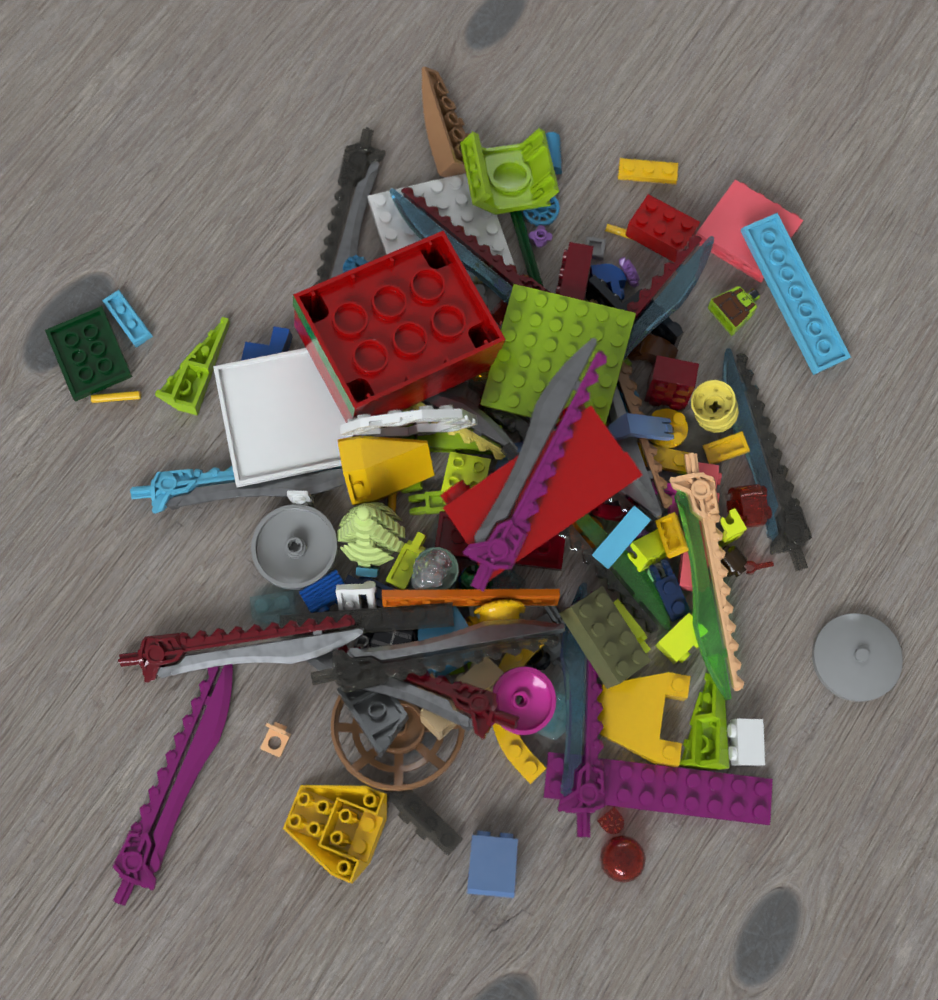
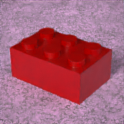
(661, 228)

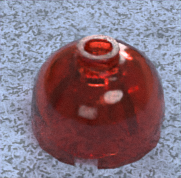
(622, 859)

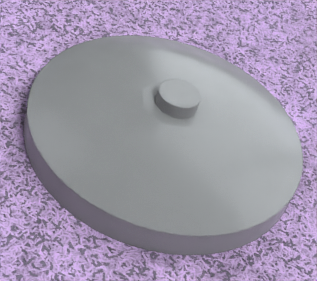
(294, 546)
(857, 657)

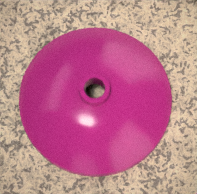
(536, 694)

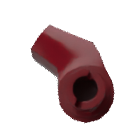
(610, 512)

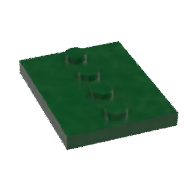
(88, 353)

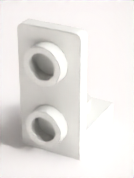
(301, 497)

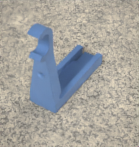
(641, 427)

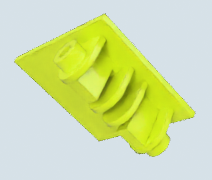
(465, 467)

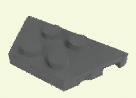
(377, 715)

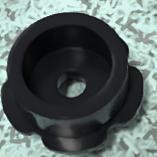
(540, 660)

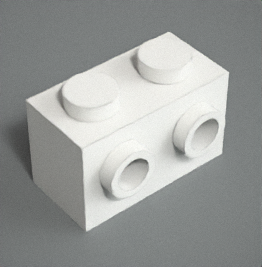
(746, 742)

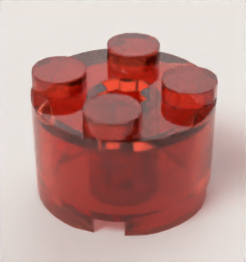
(750, 504)

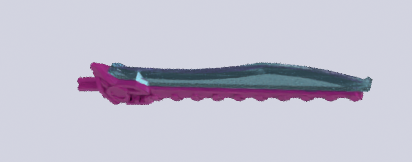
(588, 780)

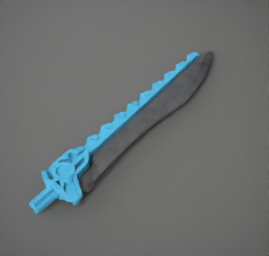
(193, 487)

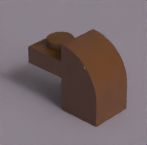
(651, 347)

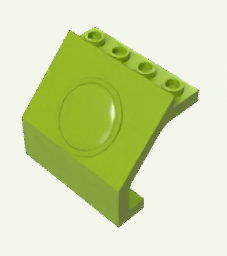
(510, 175)

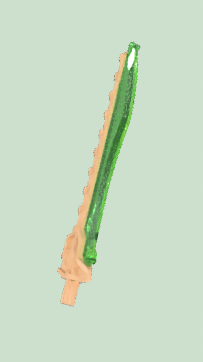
(699, 502)

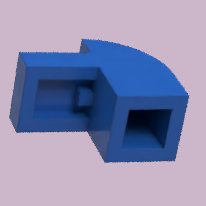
(612, 276)

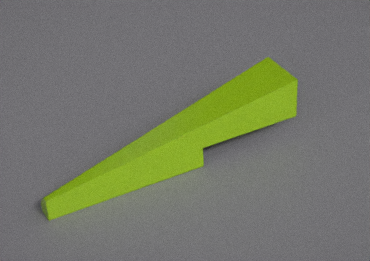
(190, 382)
(708, 736)

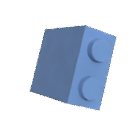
(492, 865)

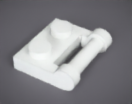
(349, 595)

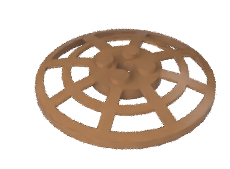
(404, 743)

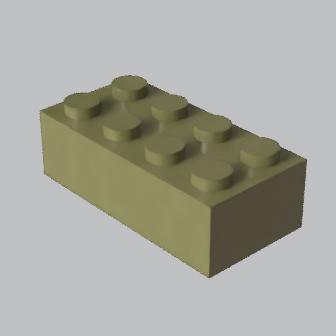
(605, 637)

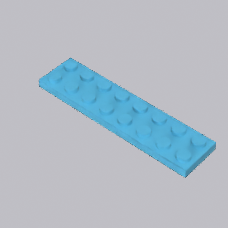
(795, 293)

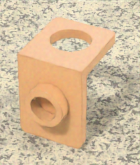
(279, 731)

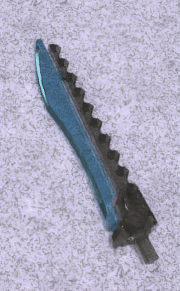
(790, 520)

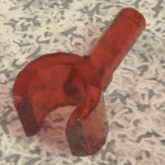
(758, 566)

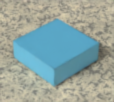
(368, 572)

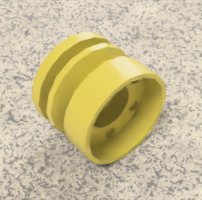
(706, 400)

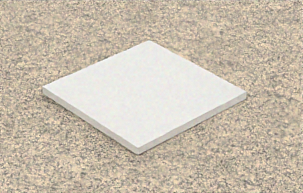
(278, 417)

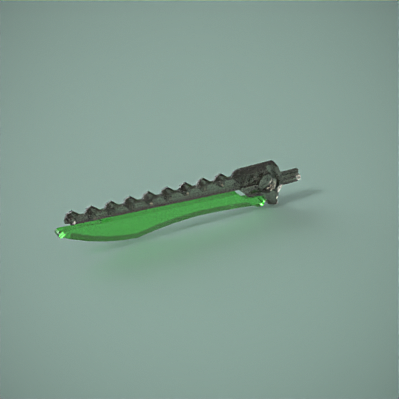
(638, 581)

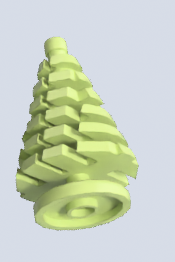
(371, 534)

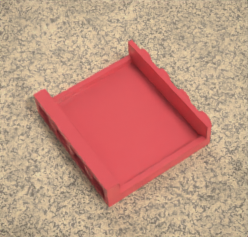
(734, 211)

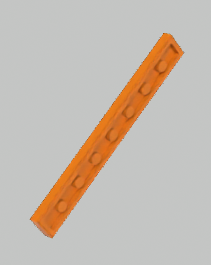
(469, 597)

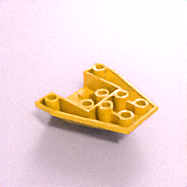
(382, 466)
(338, 826)

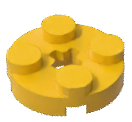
(679, 428)

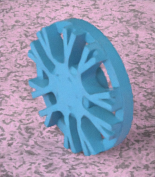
(542, 213)

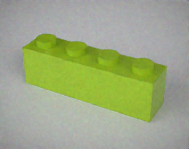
(446, 443)

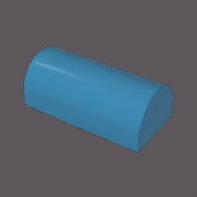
(554, 145)

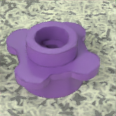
(540, 242)

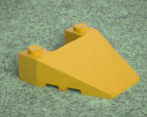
(635, 713)

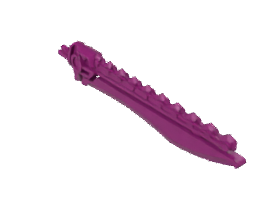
(135, 854)

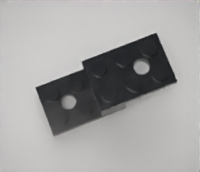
(598, 290)

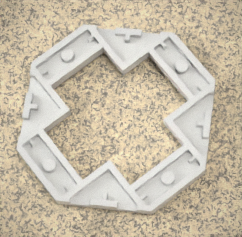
(448, 418)

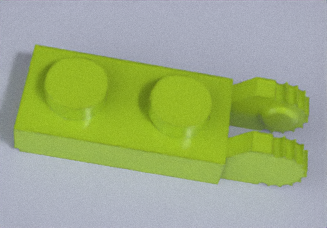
(433, 502)

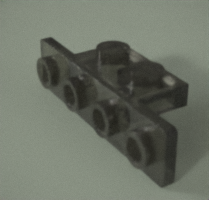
(426, 820)

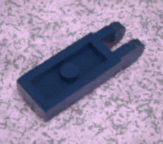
(670, 591)

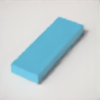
(127, 318)
(621, 537)

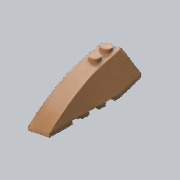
(442, 125)

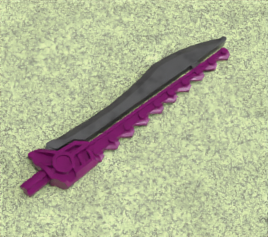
(509, 536)

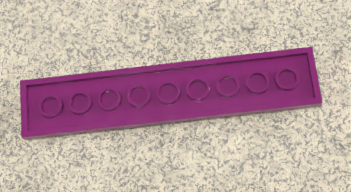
(675, 790)

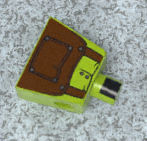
(734, 308)

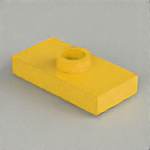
(726, 448)
(672, 535)

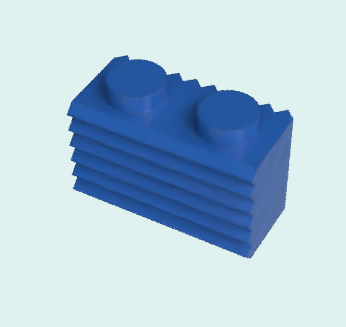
(322, 593)

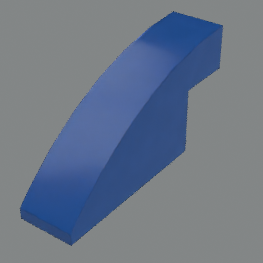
(279, 343)

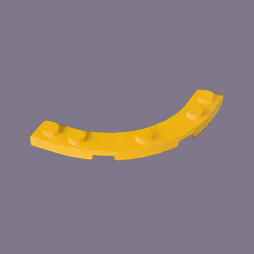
(512, 744)

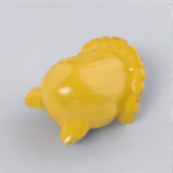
(500, 610)

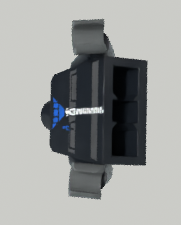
(386, 638)

